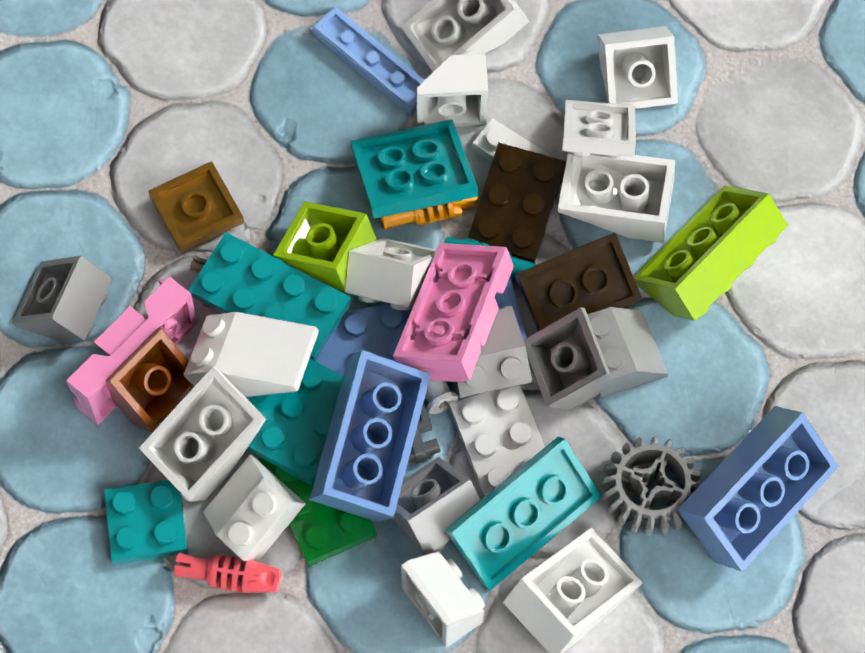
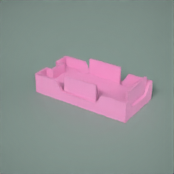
(167, 308)
(454, 310)

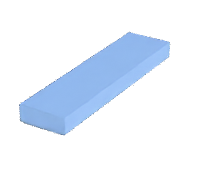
(369, 58)

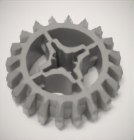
(638, 479)

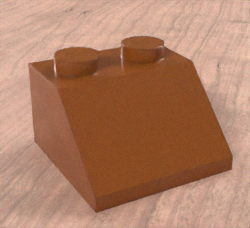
(150, 381)

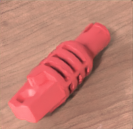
(230, 573)

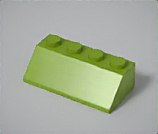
(711, 251)

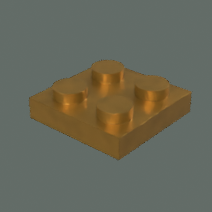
(196, 206)

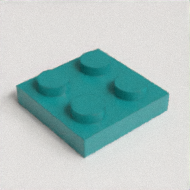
(145, 522)

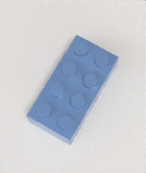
(370, 437)
(758, 488)

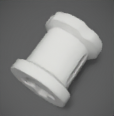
(439, 396)

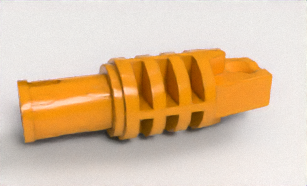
(428, 215)

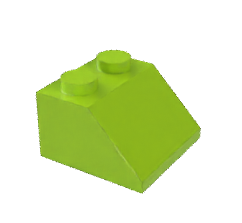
(321, 242)

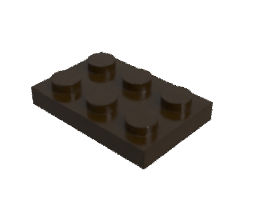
(517, 201)
(584, 277)

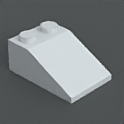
(462, 26)
(619, 195)
(253, 352)
(204, 436)
(571, 592)

